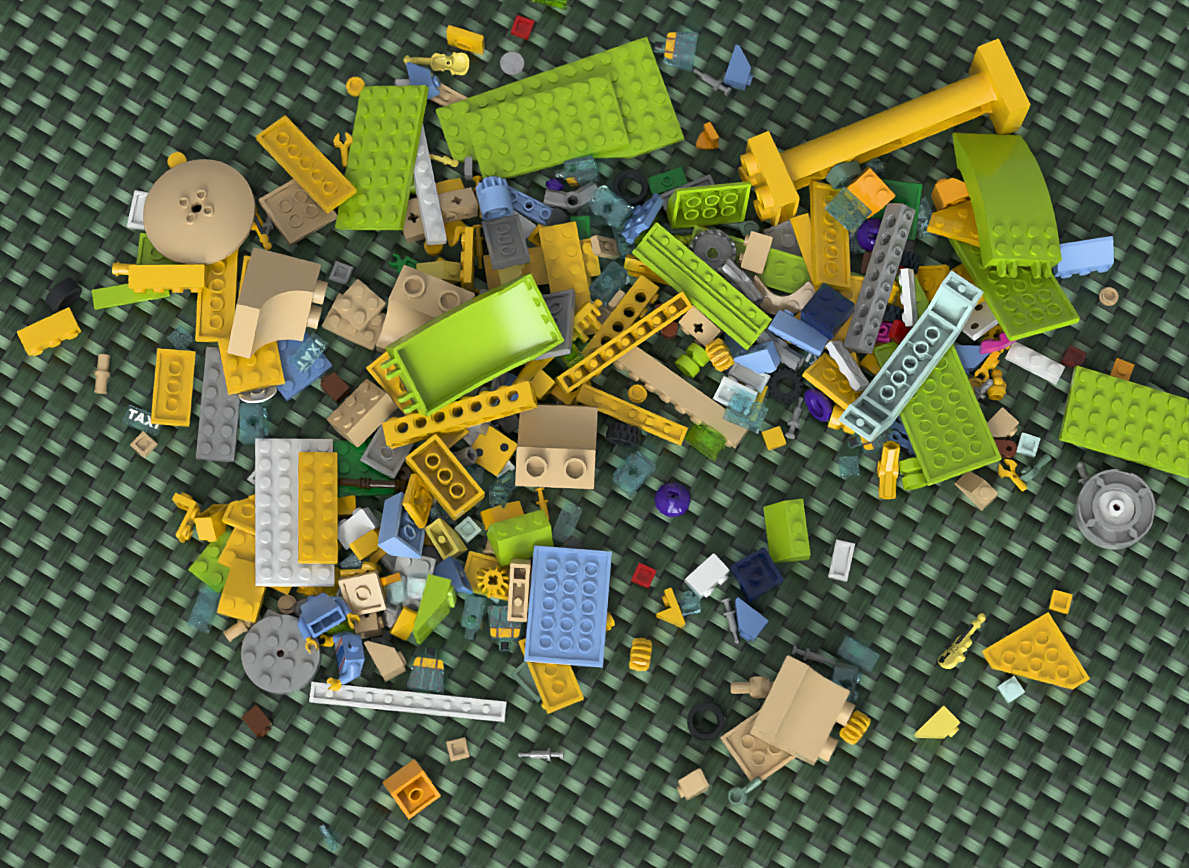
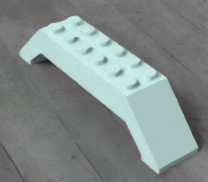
(913, 358)

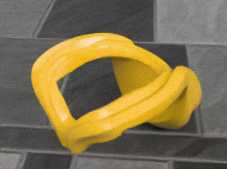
(453, 231)

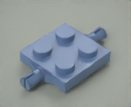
(642, 218)

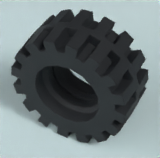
(785, 374)
(623, 435)

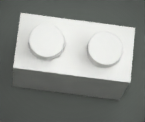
(356, 526)
(707, 576)

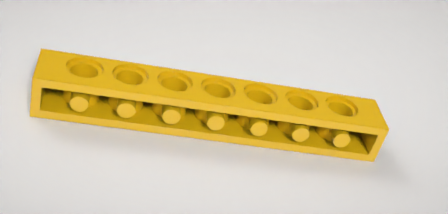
(641, 287)
(623, 342)
(525, 401)

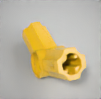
(888, 470)

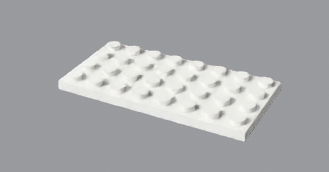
(278, 515)

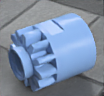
(494, 198)

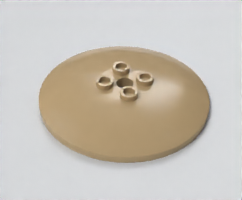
(204, 235)

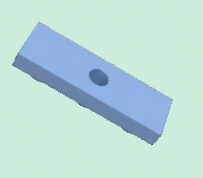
(538, 211)

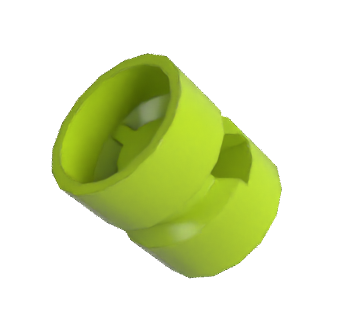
(692, 360)
(912, 473)

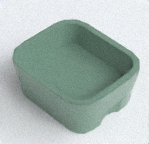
(843, 174)

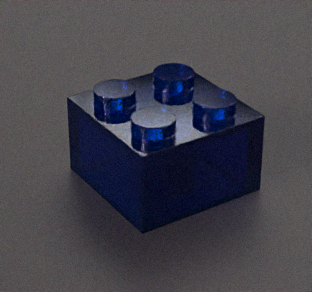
(827, 311)
(756, 574)

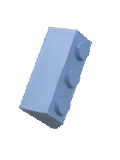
(1085, 257)
(798, 333)
(398, 531)

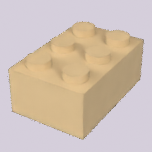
(362, 413)

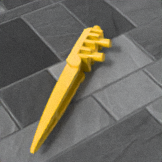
(582, 319)

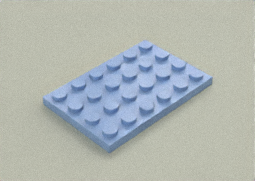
(568, 606)

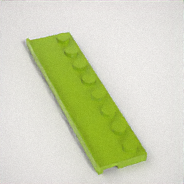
(702, 286)

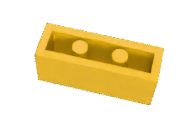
(49, 332)

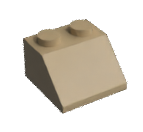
(386, 659)

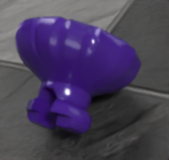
(866, 232)
(818, 404)
(672, 506)

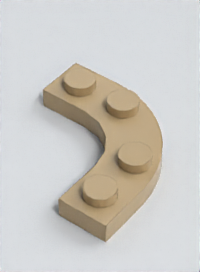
(793, 302)

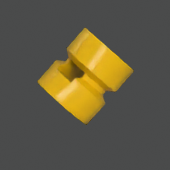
(834, 420)

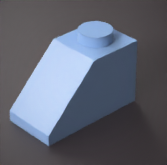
(759, 358)

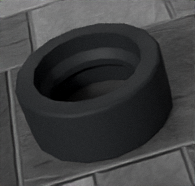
(635, 175)
(63, 295)
(720, 721)

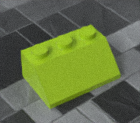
(787, 531)
(518, 536)

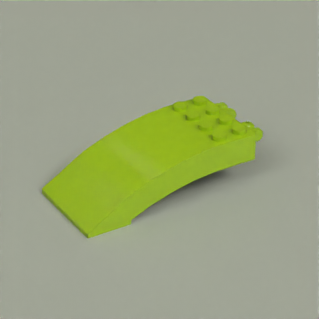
(1008, 203)
(472, 345)

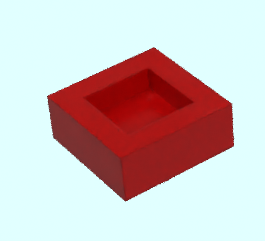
(522, 27)
(898, 331)
(643, 575)

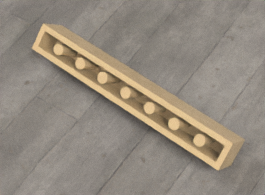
(680, 393)

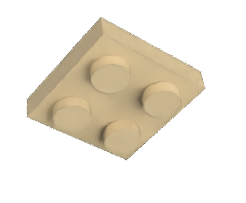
(359, 305)
(363, 593)

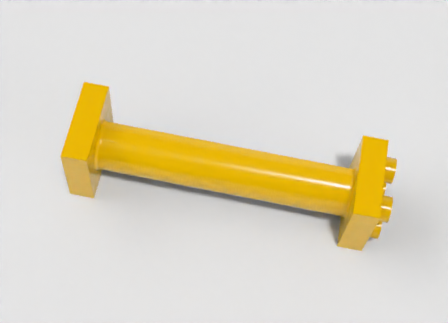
(988, 89)

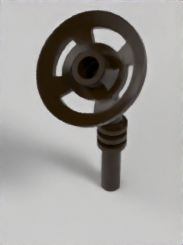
(398, 484)

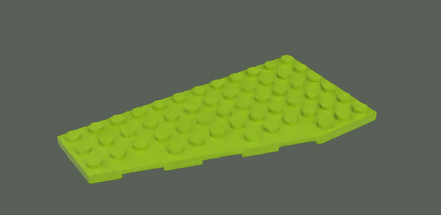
(637, 87)

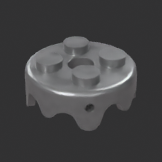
(713, 239)

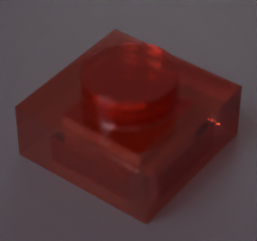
(1073, 357)

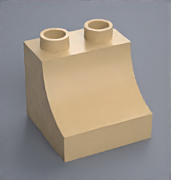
(275, 301)
(417, 301)
(557, 446)
(802, 712)

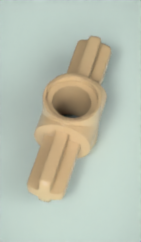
(756, 687)

